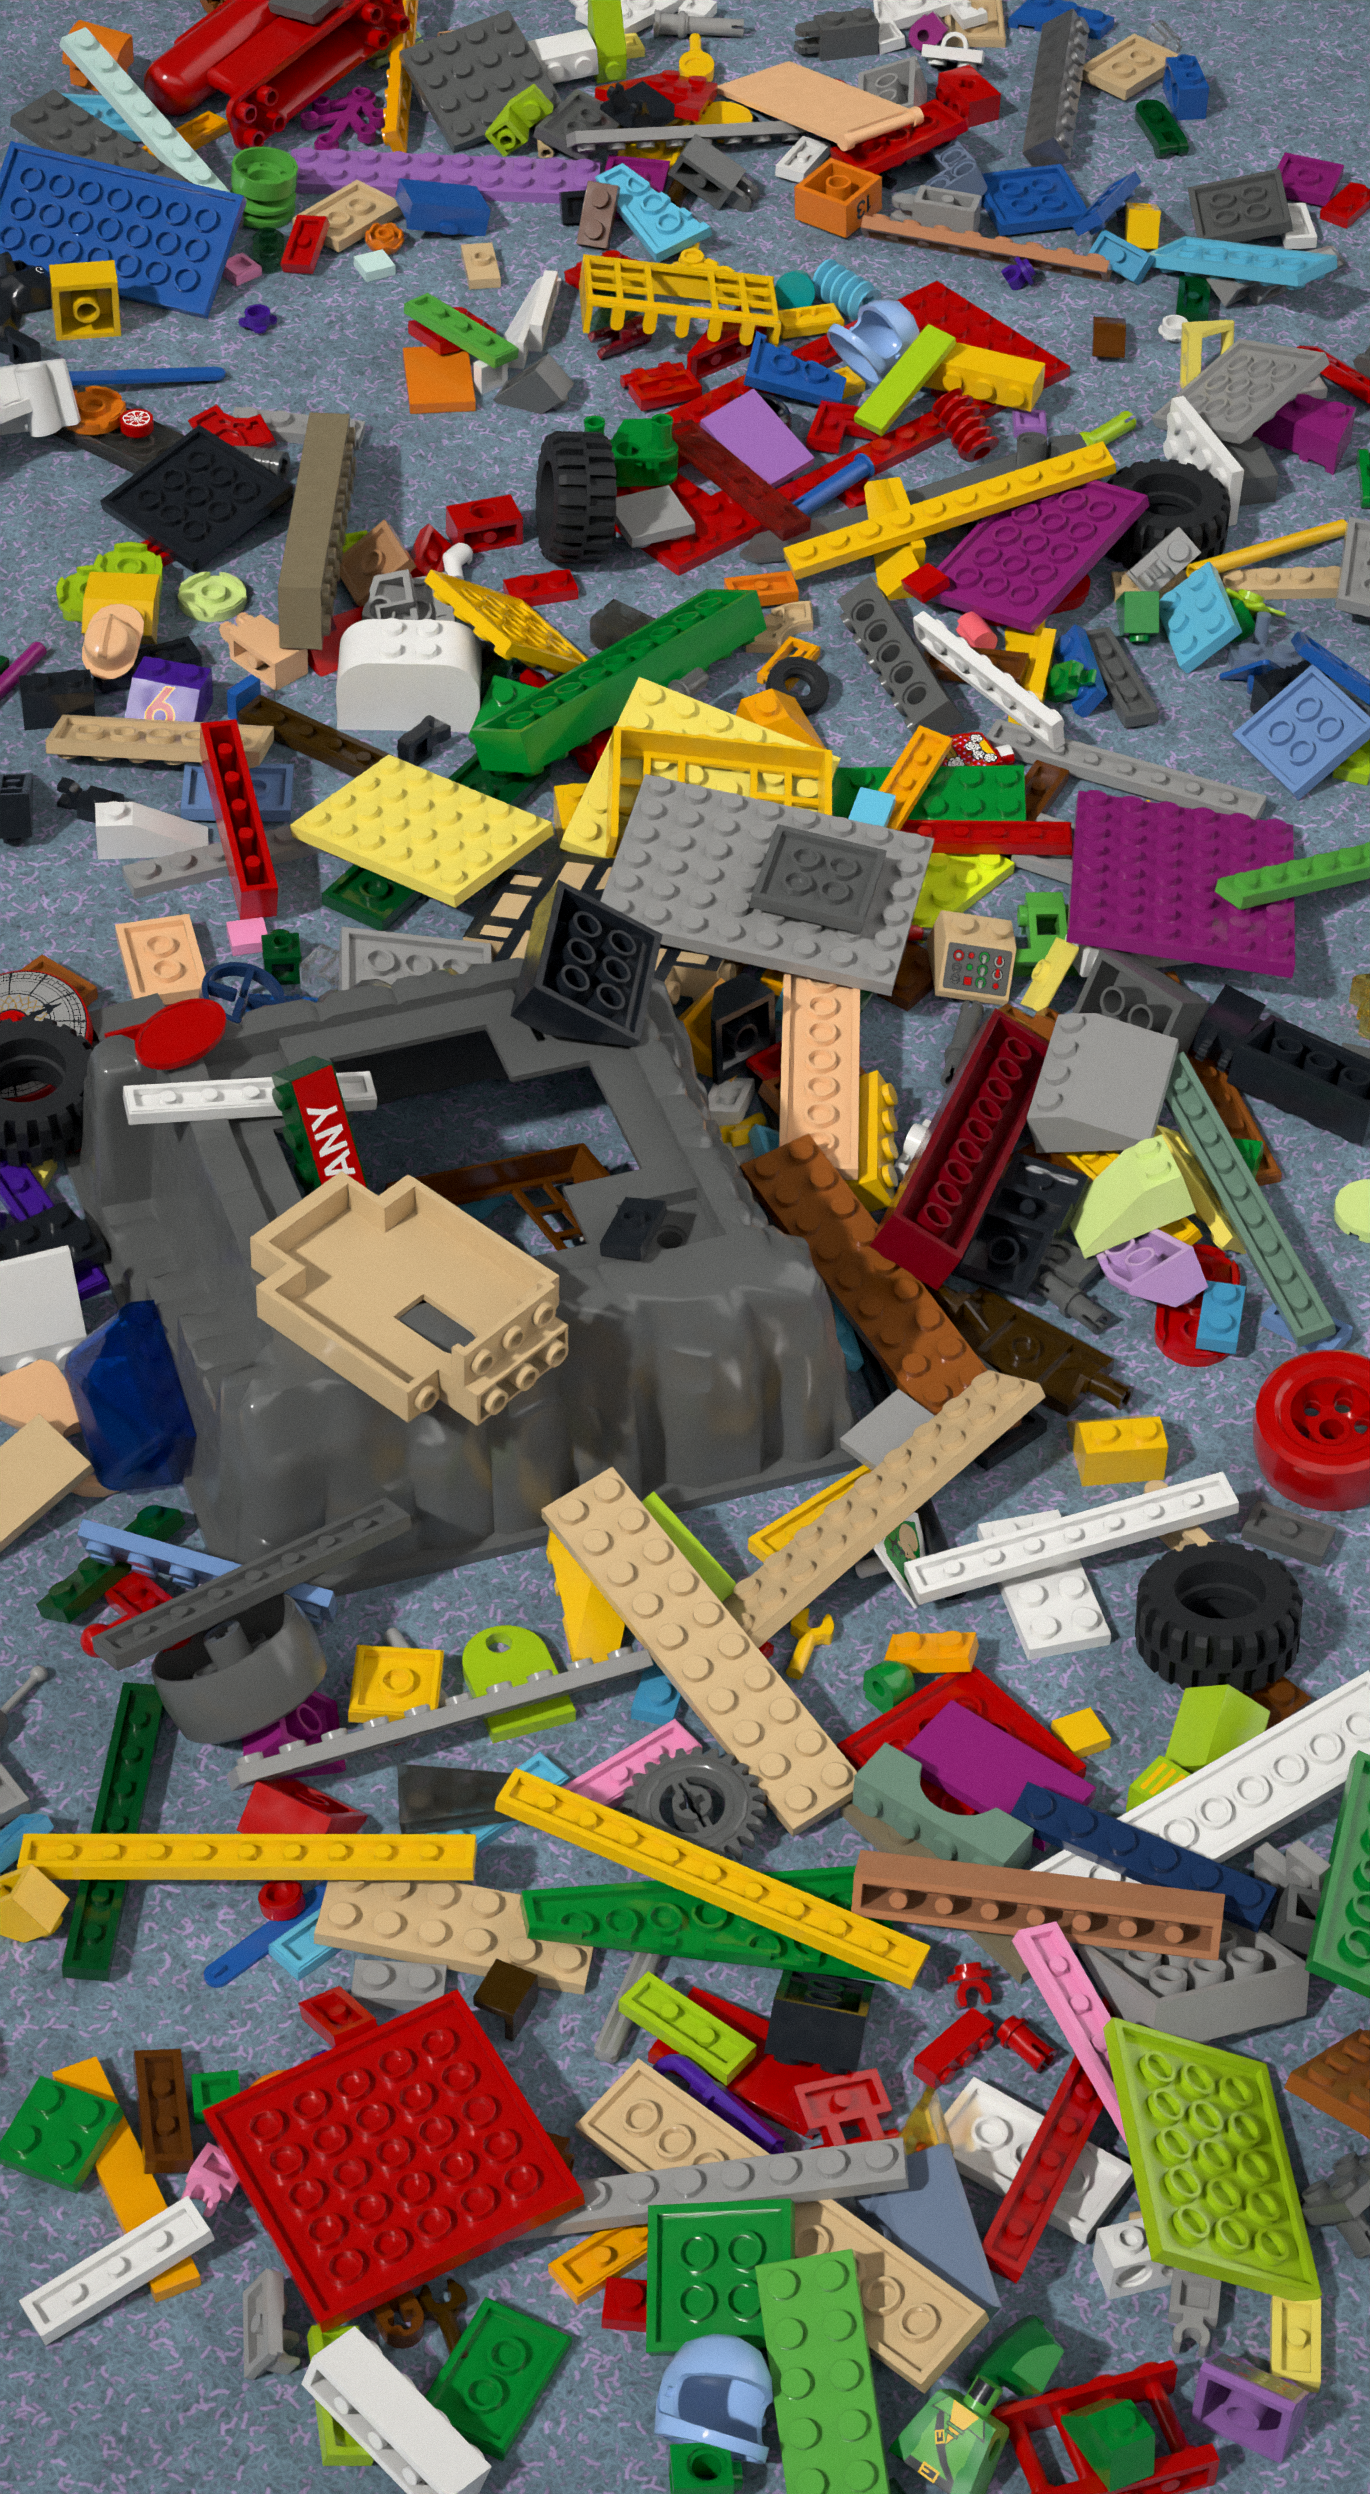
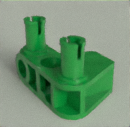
(641, 450)

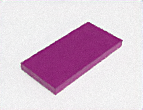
(987, 1764)

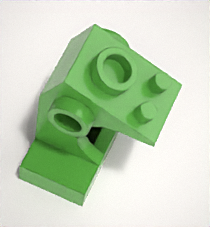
(1040, 914)

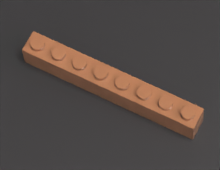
(1016, 1899)

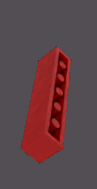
(238, 819)

